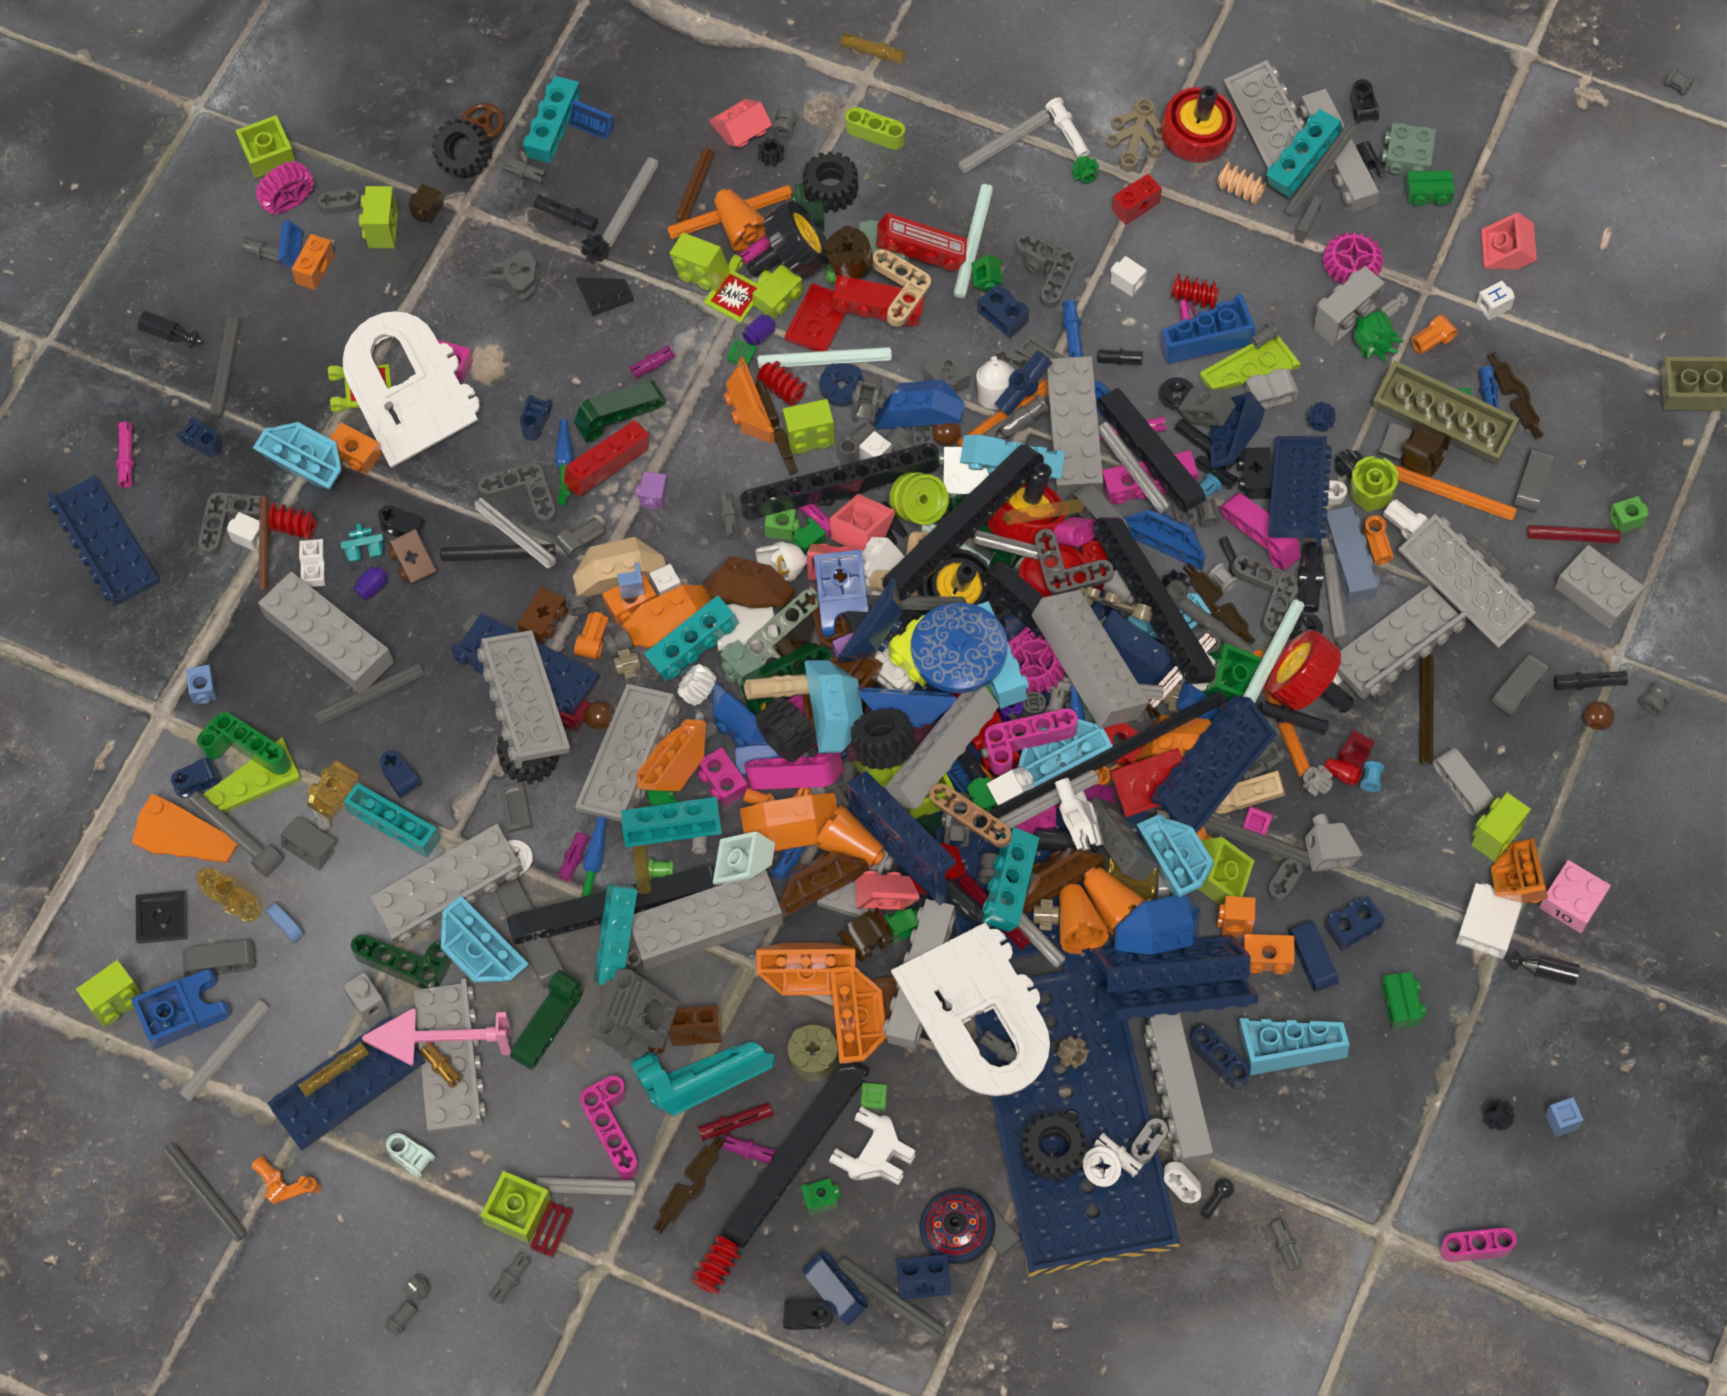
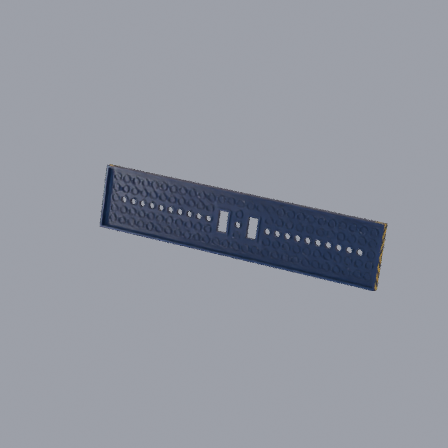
(1106, 1097)

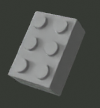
(1354, 299)
(1599, 587)

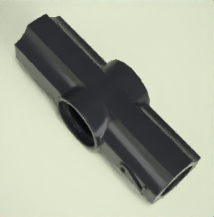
(1310, 576)

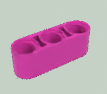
(1487, 1237)

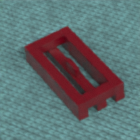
(543, 1249)

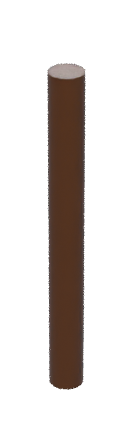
(263, 542)

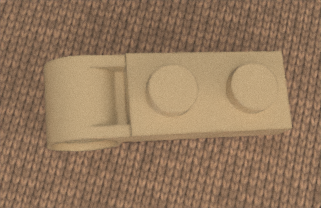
(1253, 792)

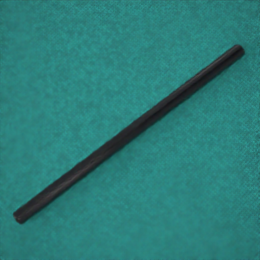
(1113, 753)

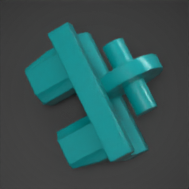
(353, 547)

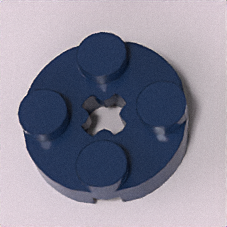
(836, 373)

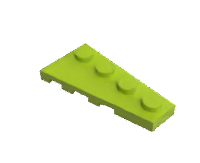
(1248, 362)
(250, 784)

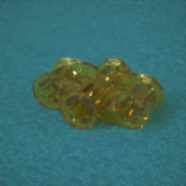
(233, 898)

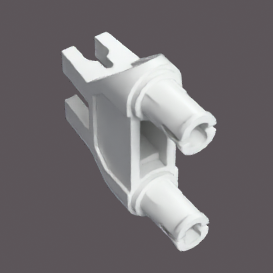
(1078, 816)
(877, 1153)

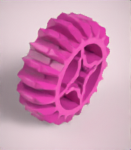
(284, 187)
(1339, 254)
(1036, 658)

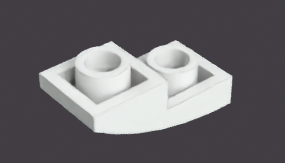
(312, 562)

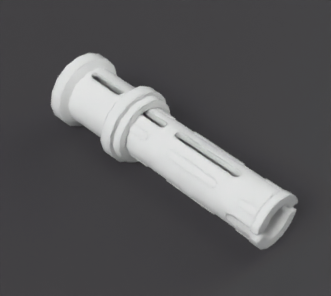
(1063, 120)

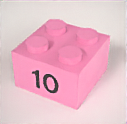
(1574, 896)

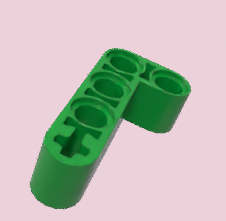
(229, 731)

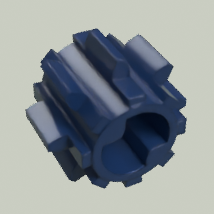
(1321, 416)

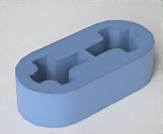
(284, 922)

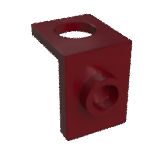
(574, 722)

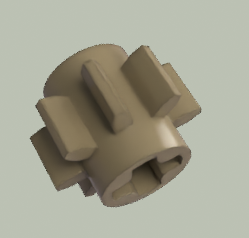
(627, 663)
(1172, 698)
(1046, 914)
(1072, 1052)

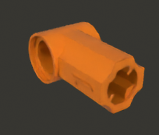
(1439, 331)
(1378, 541)
(590, 642)

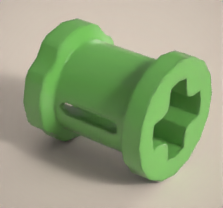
(660, 868)

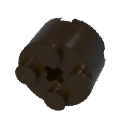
(849, 253)
(1425, 449)
(867, 934)

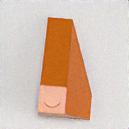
(174, 831)

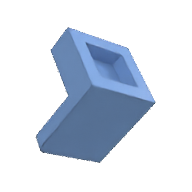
(631, 583)
(1564, 1117)

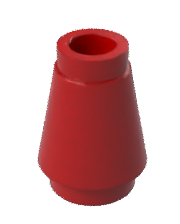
(1344, 771)

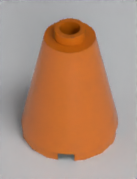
(739, 220)
(849, 836)
(1110, 897)
(1079, 921)

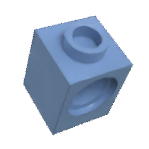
(198, 676)

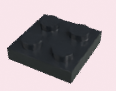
(161, 917)

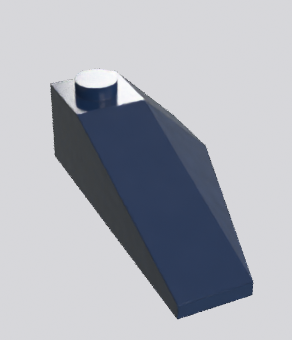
(1237, 430)

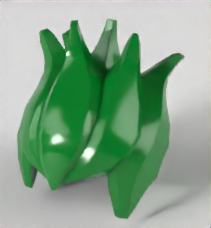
(1375, 335)

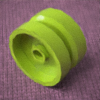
(919, 498)

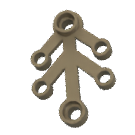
(1137, 132)
(1112, 600)

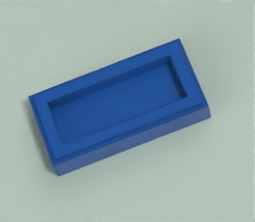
(289, 243)

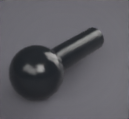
(1230, 554)
(1223, 1189)

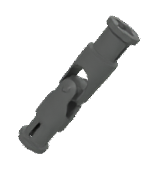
(1019, 419)

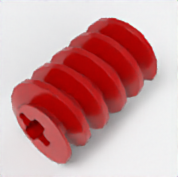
(1195, 291)
(782, 384)
(292, 523)
(716, 1265)

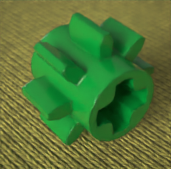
(1085, 169)

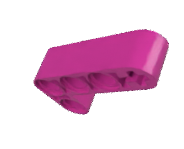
(1255, 523)
(1033, 737)
(803, 773)
(612, 1130)

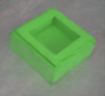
(874, 1096)

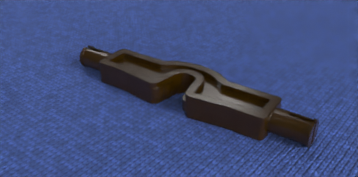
(1521, 405)
(780, 437)
(1211, 594)
(681, 1195)

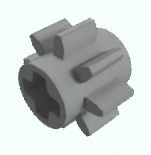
(1317, 780)

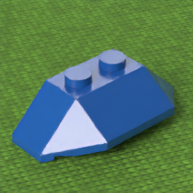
(921, 405)
(1167, 536)
(920, 706)
(735, 719)
(1159, 926)

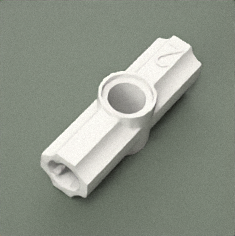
(1404, 518)

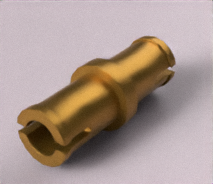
(441, 1064)

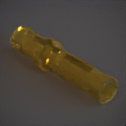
(880, 50)
(336, 1067)

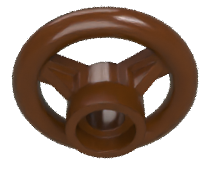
(484, 121)

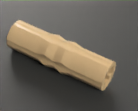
(776, 686)

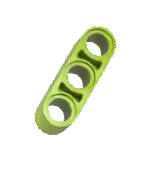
(867, 121)

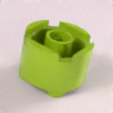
(1373, 483)

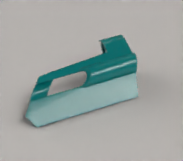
(693, 1085)

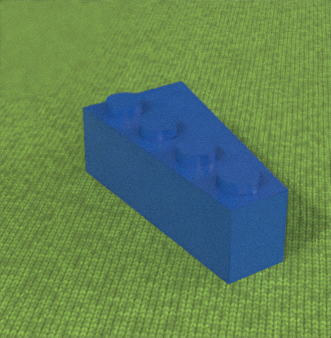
(1210, 332)

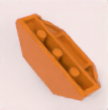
(747, 404)
(664, 613)
(1181, 737)
(674, 758)
(791, 820)
(1519, 874)
(802, 966)
(856, 1014)

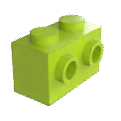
(777, 292)

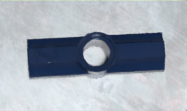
(1023, 382)

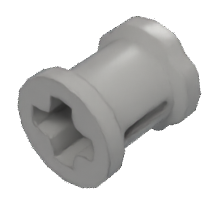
(1223, 578)

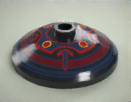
(968, 1239)

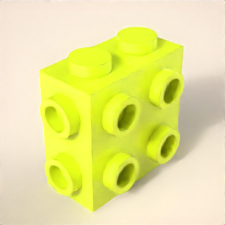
(901, 652)

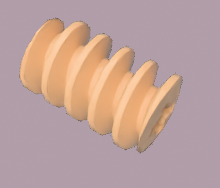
(1243, 185)

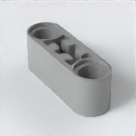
(1463, 781)

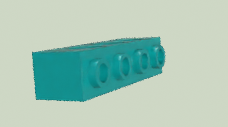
(545, 147)
(1289, 180)
(695, 626)
(391, 820)
(671, 822)
(1008, 915)
(615, 931)

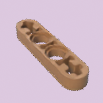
(971, 814)

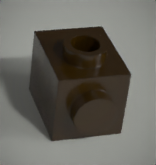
(426, 203)

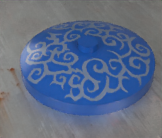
(959, 647)

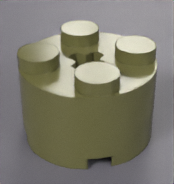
(809, 1039)

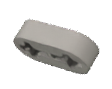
(1153, 1144)

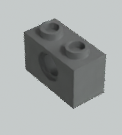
(1207, 406)

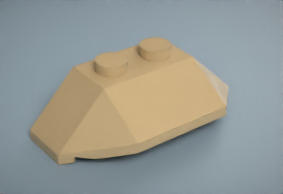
(603, 562)

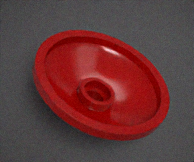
(1032, 570)

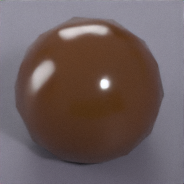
(947, 433)
(598, 715)
(1599, 715)

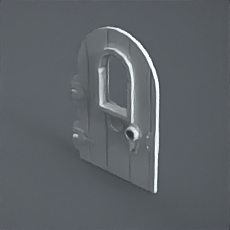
(427, 404)
(972, 979)

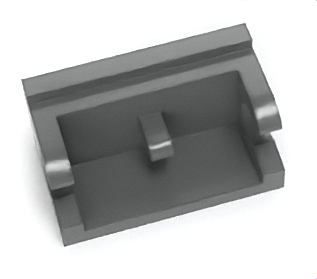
(307, 842)

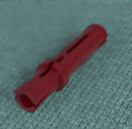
(763, 1112)

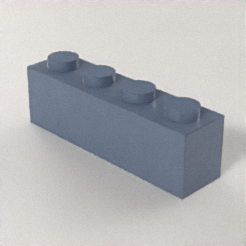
(1351, 554)

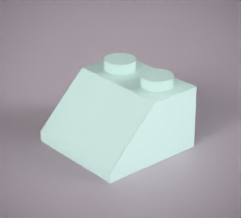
(742, 857)

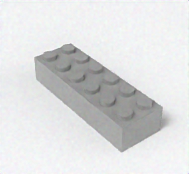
(1074, 423)
(326, 632)
(1090, 658)
(705, 920)
(1178, 1091)

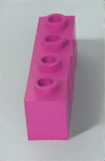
(1115, 477)

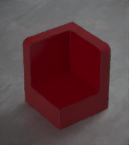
(1357, 749)

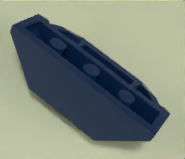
(876, 627)
(1140, 650)

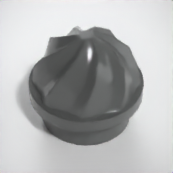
(416, 1289)

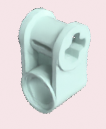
(412, 1157)

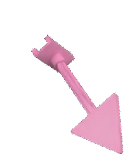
(399, 1036)

